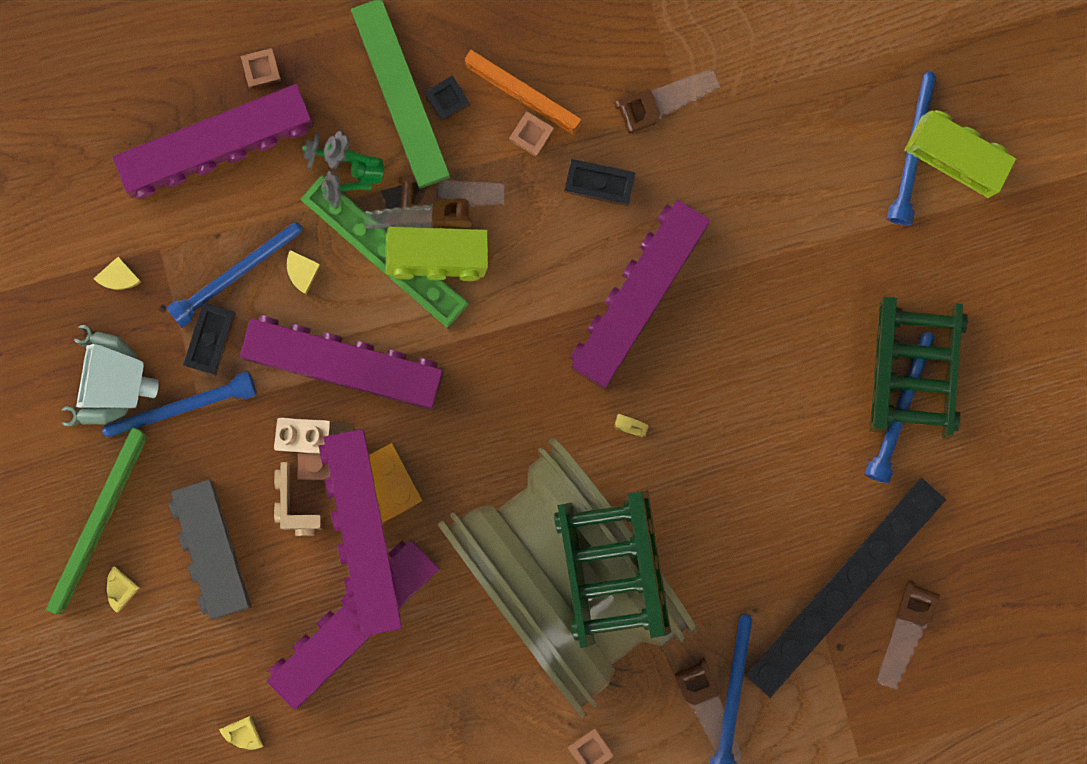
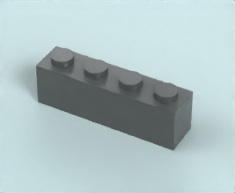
(210, 549)

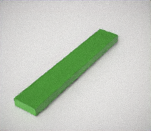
(400, 93)
(349, 222)
(97, 522)

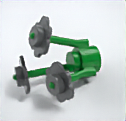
(364, 168)

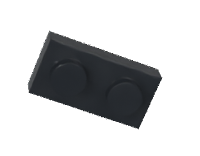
(599, 182)
(209, 339)

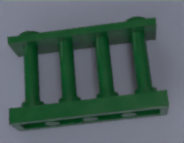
(887, 381)
(647, 581)

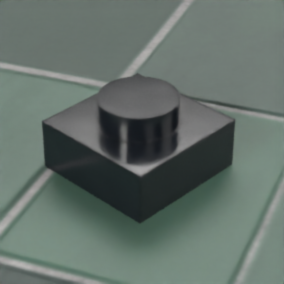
(447, 98)

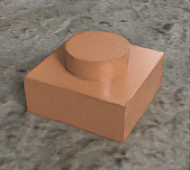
(260, 68)
(531, 134)
(311, 467)
(590, 749)

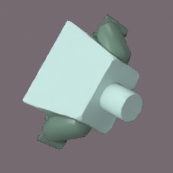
(108, 380)

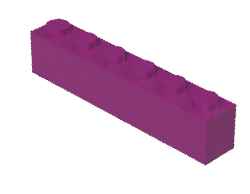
(213, 142)
(640, 294)
(341, 363)
(362, 533)
(336, 640)

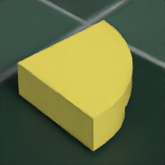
(301, 271)
(117, 276)
(631, 426)
(119, 589)
(243, 734)

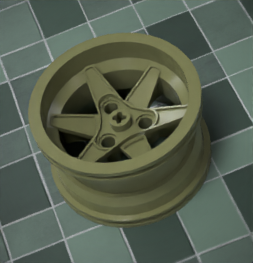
(527, 577)

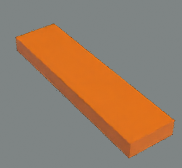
(522, 92)

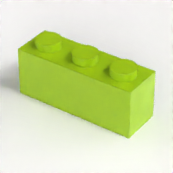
(960, 153)
(436, 253)

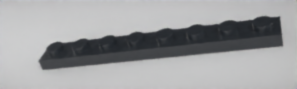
(845, 587)

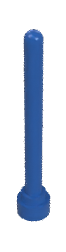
(901, 210)
(184, 310)
(241, 386)
(881, 466)
(724, 753)

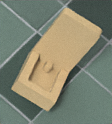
(305, 434)
(302, 524)

